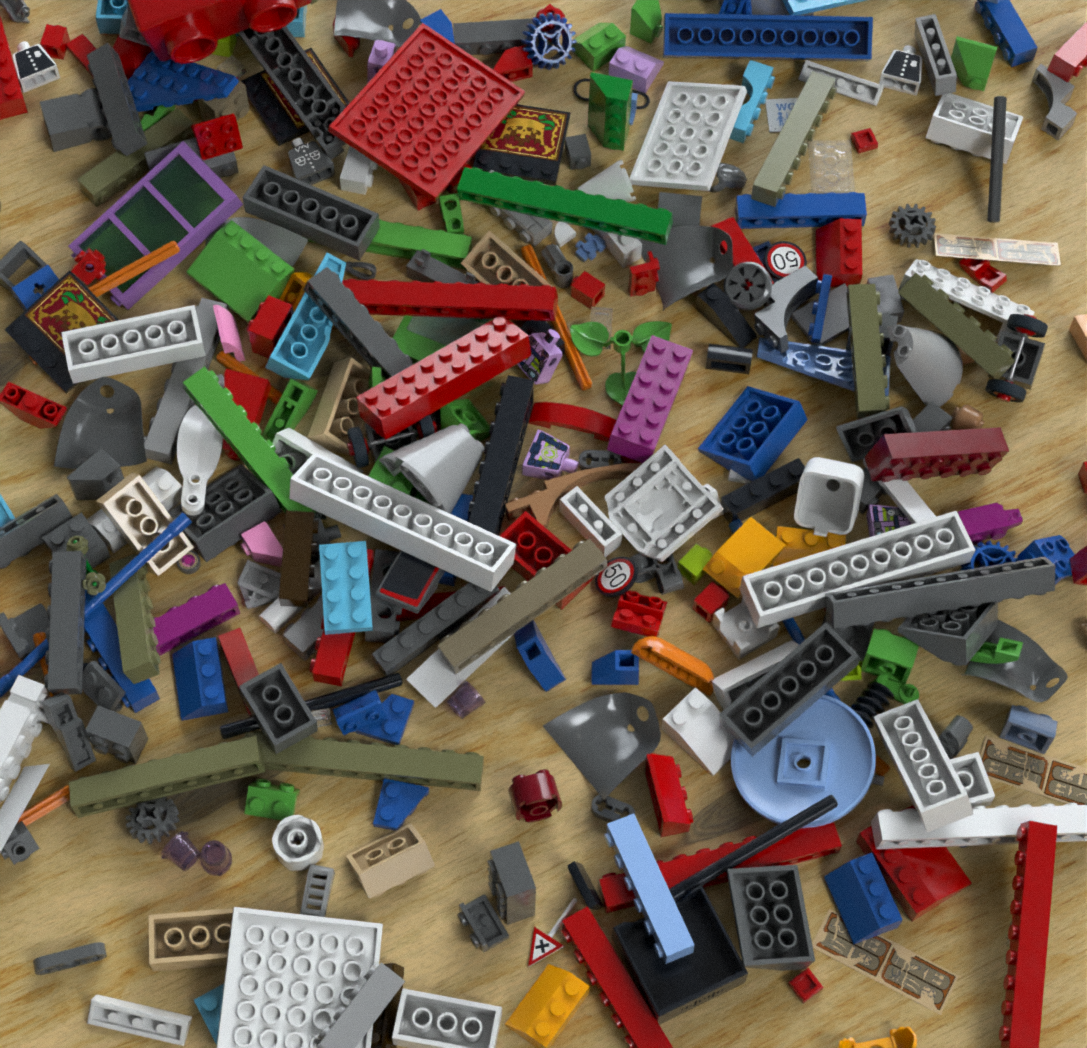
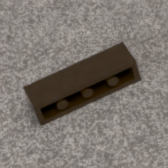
(297, 559)

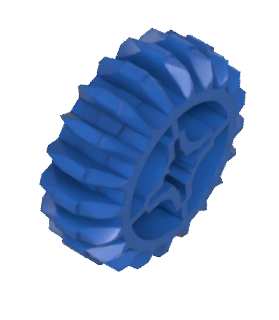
(554, 34)
(990, 555)

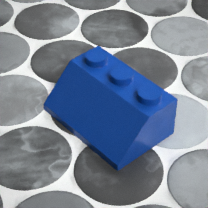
(200, 679)
(863, 898)

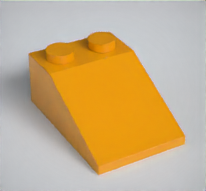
(745, 552)

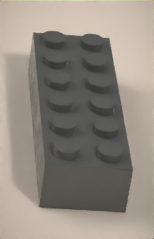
(311, 212)
(789, 689)

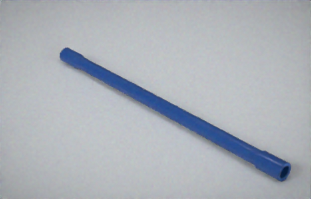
(95, 601)

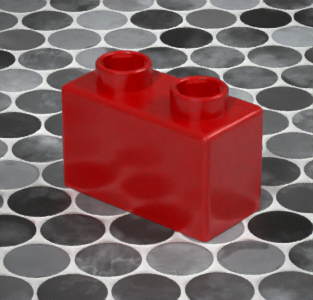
(191, 28)

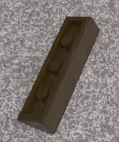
(385, 1023)

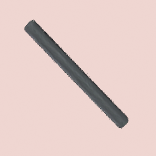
(997, 157)

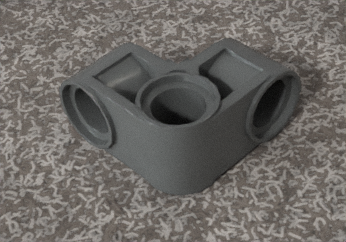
(667, 575)
(955, 736)

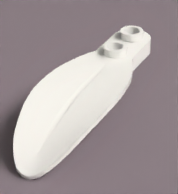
(197, 457)

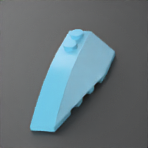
(305, 334)

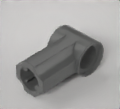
(558, 265)

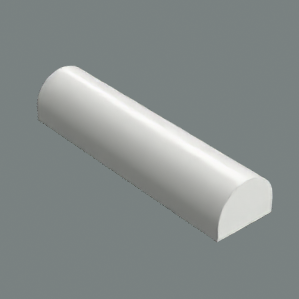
(277, 616)

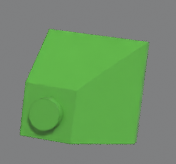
(646, 20)
(972, 62)
(466, 413)

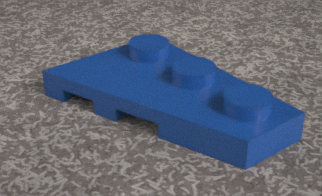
(819, 308)

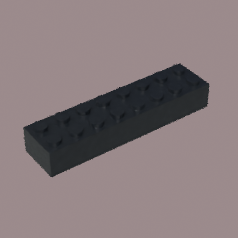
(502, 454)

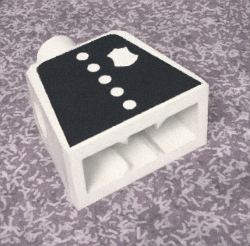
(34, 66)
(903, 71)

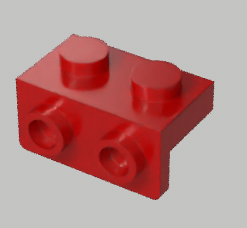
(643, 276)

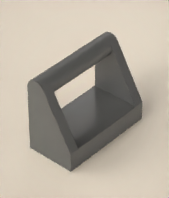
(14, 260)

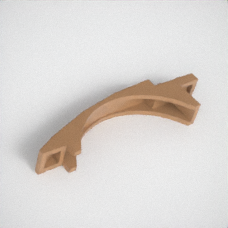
(544, 503)

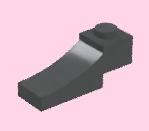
(69, 730)

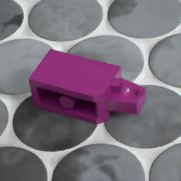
(989, 521)

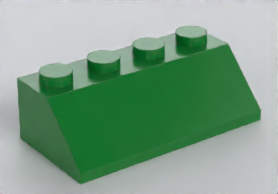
(610, 109)

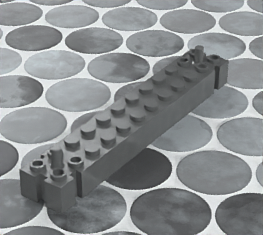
(298, 83)

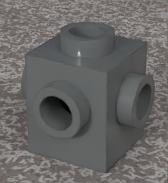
(19, 844)

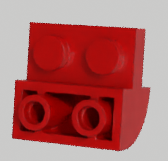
(639, 614)

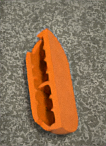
(675, 662)

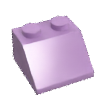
(635, 66)

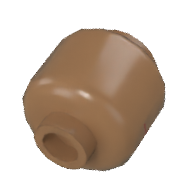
(967, 418)

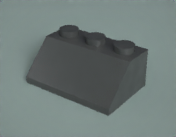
(864, 433)

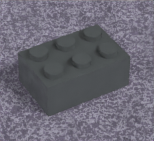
(278, 708)

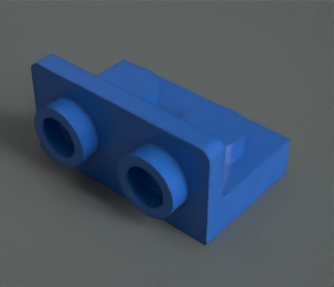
(359, 712)

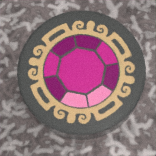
(189, 563)

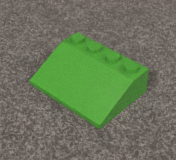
(240, 270)

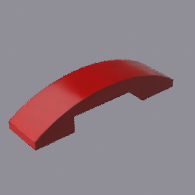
(572, 417)

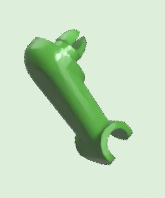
(902, 692)

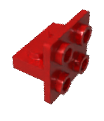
(217, 136)

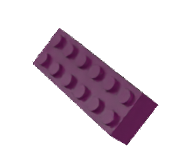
(650, 399)

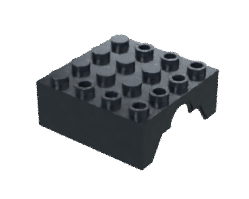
(691, 979)

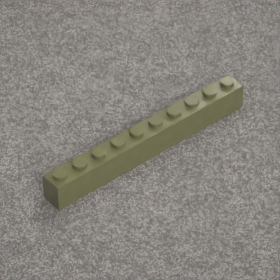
(376, 762)

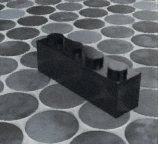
(763, 492)

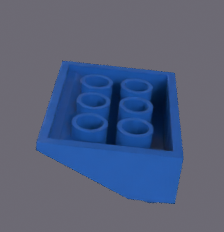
(754, 432)

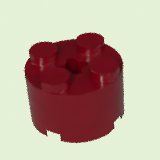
(534, 796)

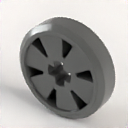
(757, 294)

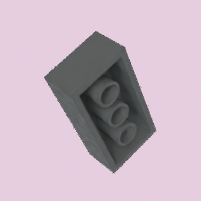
(512, 883)

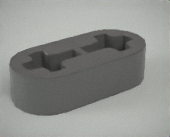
(598, 459)
(612, 804)

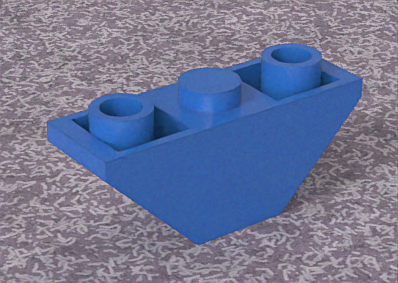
(538, 656)

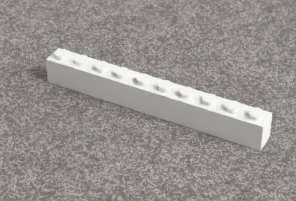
(985, 827)

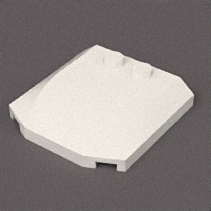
(660, 505)

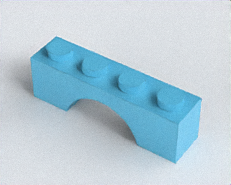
(757, 80)

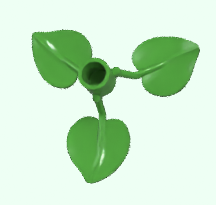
(592, 336)

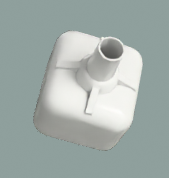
(829, 496)

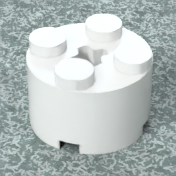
(300, 856)

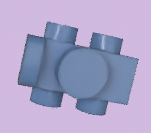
(589, 249)

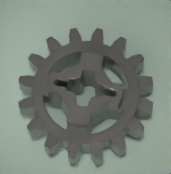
(912, 225)
(152, 819)

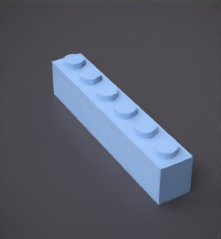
(649, 888)

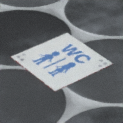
(778, 112)

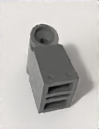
(74, 120)

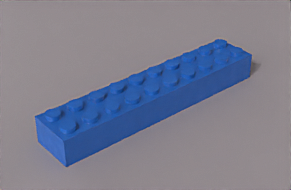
(767, 37)

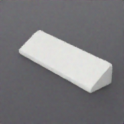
(846, 83)
(907, 500)
(139, 1019)

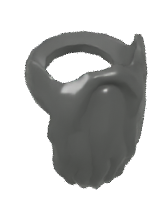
(730, 177)

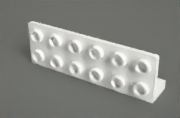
(968, 294)

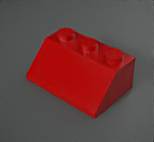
(840, 252)
(667, 795)

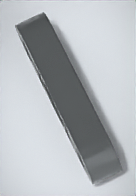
(69, 958)

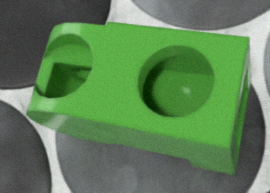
(451, 213)

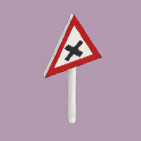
(544, 944)

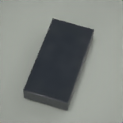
(585, 886)

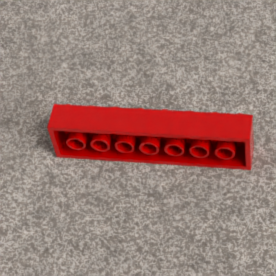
(443, 376)

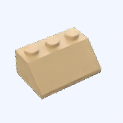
(390, 861)

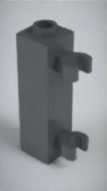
(428, 270)

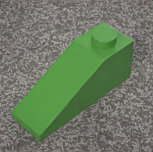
(290, 408)

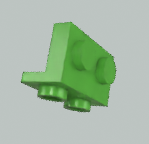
(271, 800)

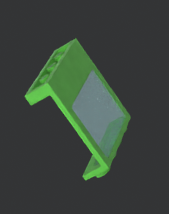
(425, 335)

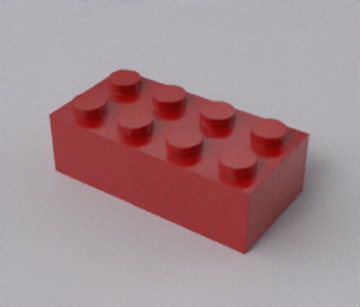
(535, 550)

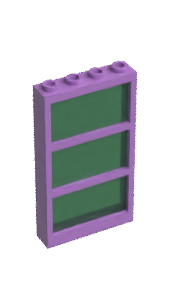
(171, 203)

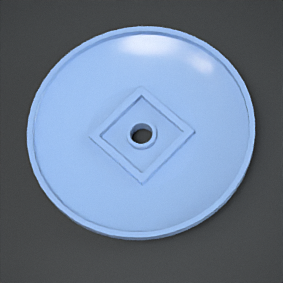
(840, 765)

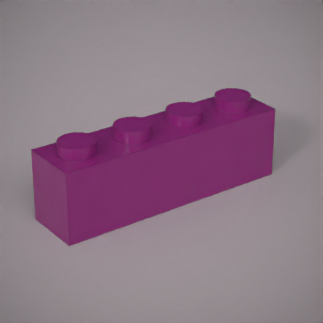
(194, 617)

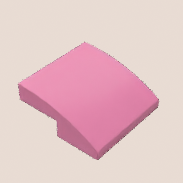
(229, 332)

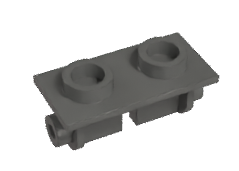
(17, 10)

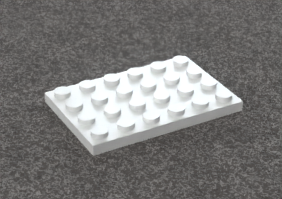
(688, 136)

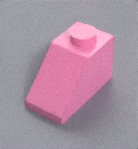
(262, 545)

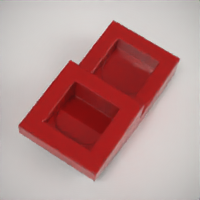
(983, 273)

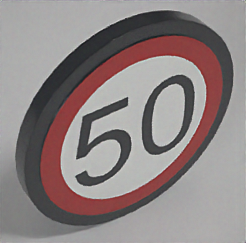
(783, 259)
(617, 577)

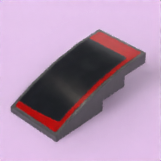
(409, 582)

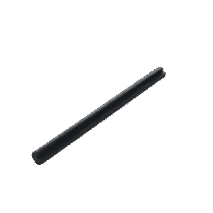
(321, 702)
(754, 847)

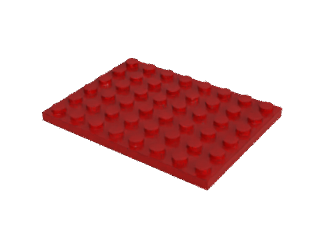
(427, 112)

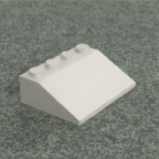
(968, 126)

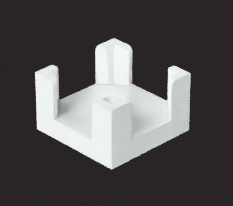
(740, 631)

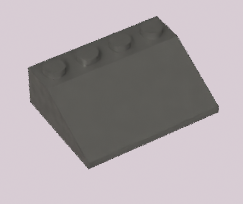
(230, 508)
(952, 634)
(771, 917)

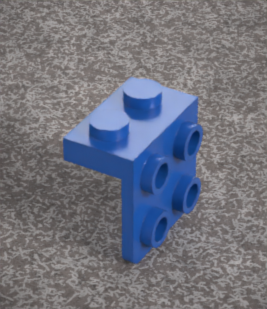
(1056, 550)

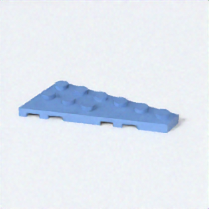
(820, 362)

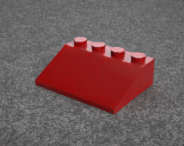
(916, 876)

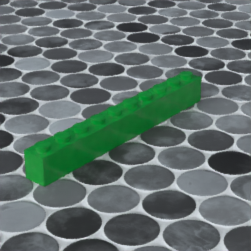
(565, 205)

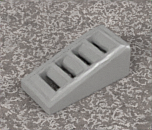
(323, 872)

